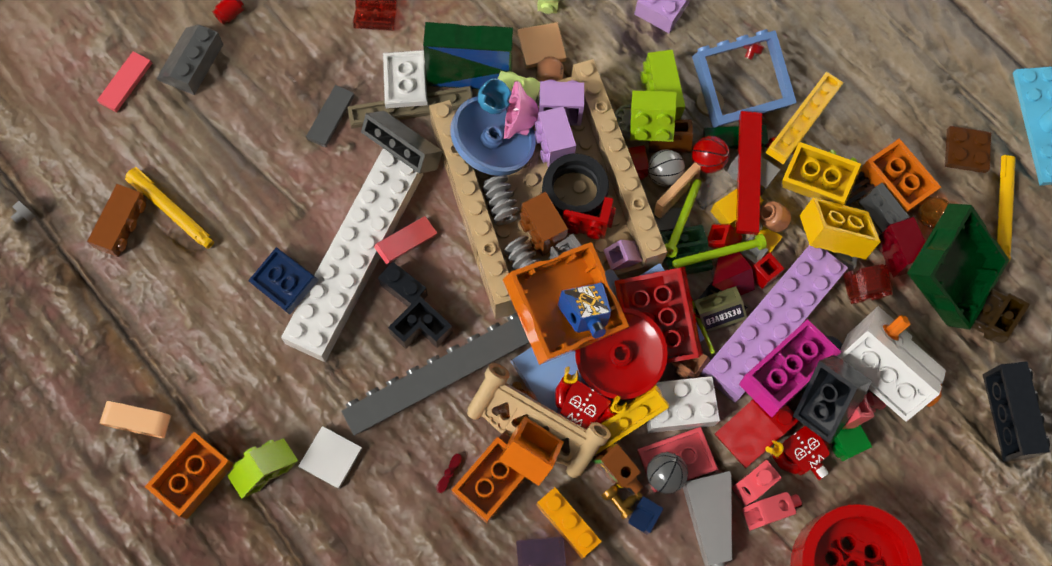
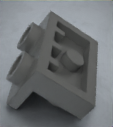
(883, 207)

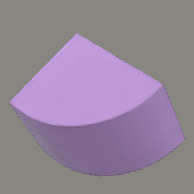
(622, 254)

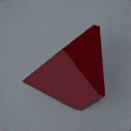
(734, 271)

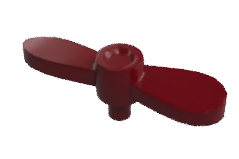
(449, 473)

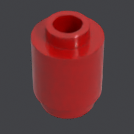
(228, 10)

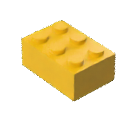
(820, 174)
(839, 228)

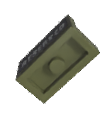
(721, 309)

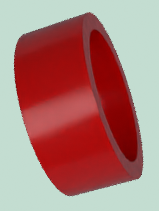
(862, 527)

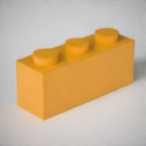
(568, 523)

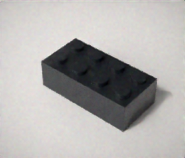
(1016, 411)

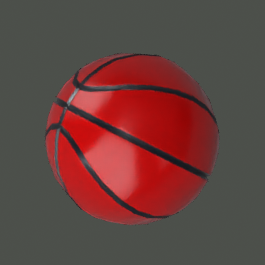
(711, 154)

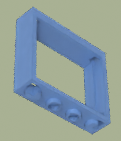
(708, 89)

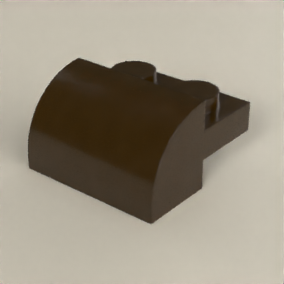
(1000, 316)

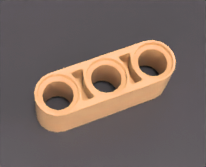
(135, 419)

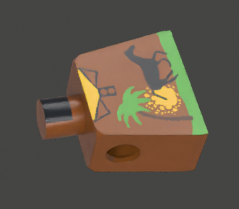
(611, 462)

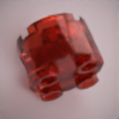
(868, 283)

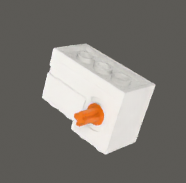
(897, 366)

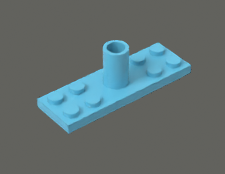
(1035, 100)

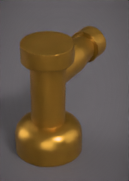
(623, 506)

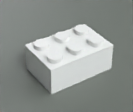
(690, 405)

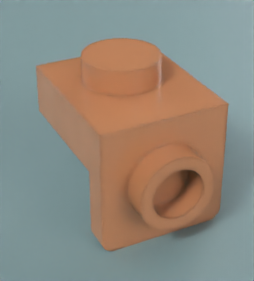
(692, 367)

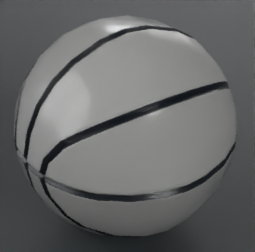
(666, 167)

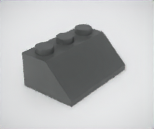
(191, 58)

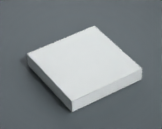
(330, 457)

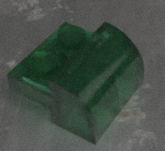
(691, 242)

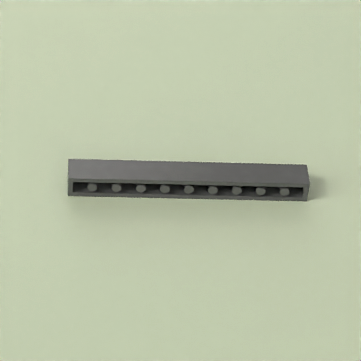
(436, 375)

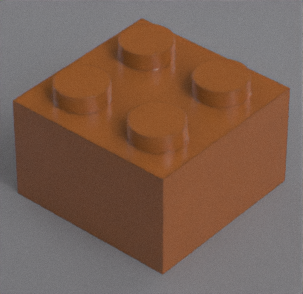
(542, 223)

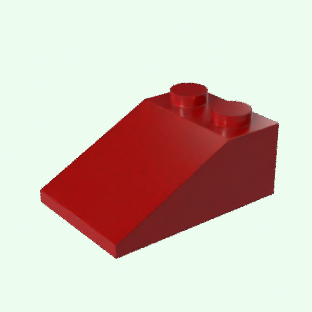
(753, 430)

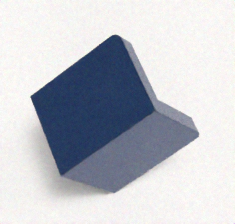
(645, 515)

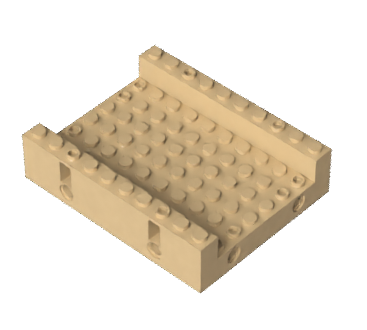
(596, 137)

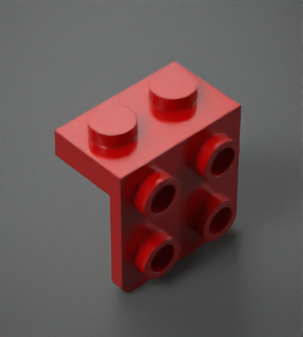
(591, 225)

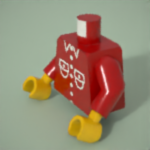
(582, 403)
(801, 453)

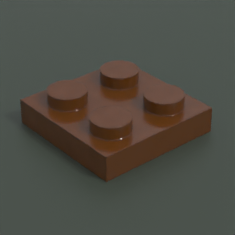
(968, 149)

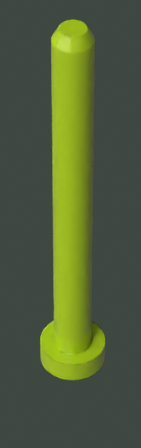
(759, 242)
(671, 245)

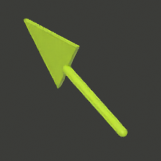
(705, 335)

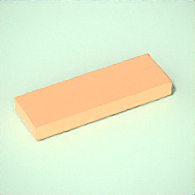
(677, 190)

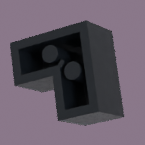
(418, 320)

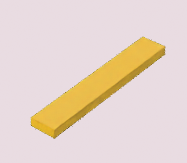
(804, 118)

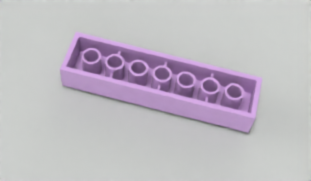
(774, 318)

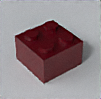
(901, 245)

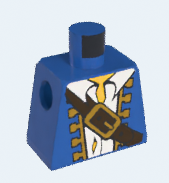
(586, 308)

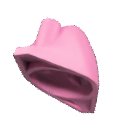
(520, 113)

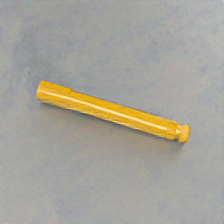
(146, 186)
(1006, 203)

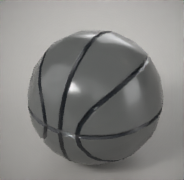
(667, 472)

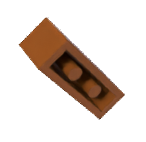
(117, 220)

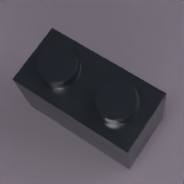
(401, 284)

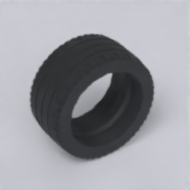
(577, 164)

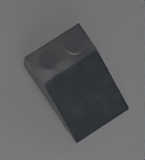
(831, 397)

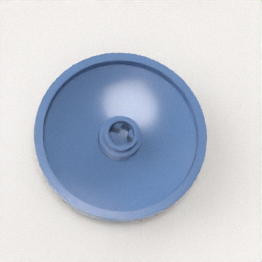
(482, 143)

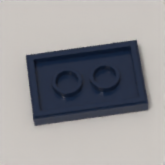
(283, 280)

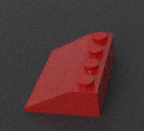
(668, 302)

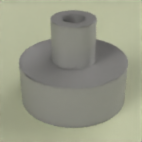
(22, 212)

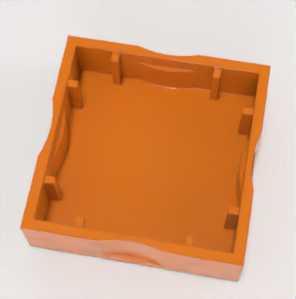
(536, 297)

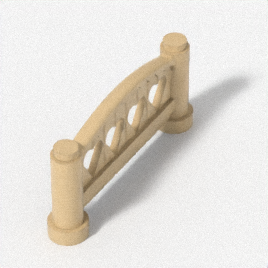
(496, 391)

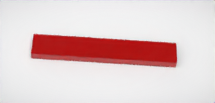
(749, 173)

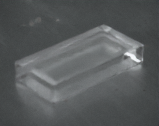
(714, 188)

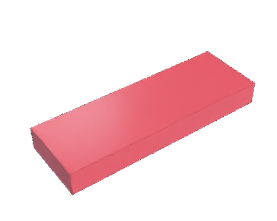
(124, 81)
(405, 240)

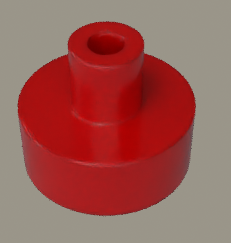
(752, 49)

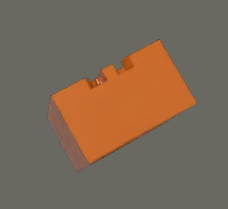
(531, 451)

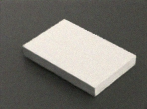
(405, 79)

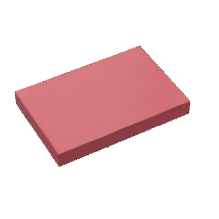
(689, 446)

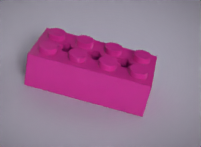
(789, 367)

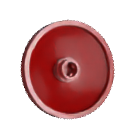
(627, 361)

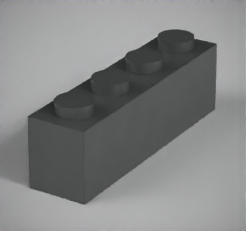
(401, 141)

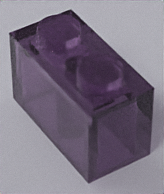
(541, 552)

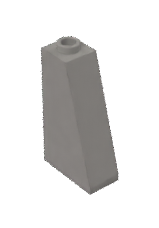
(711, 516)

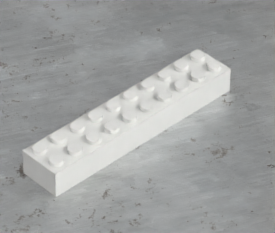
(351, 257)

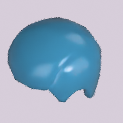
(494, 96)

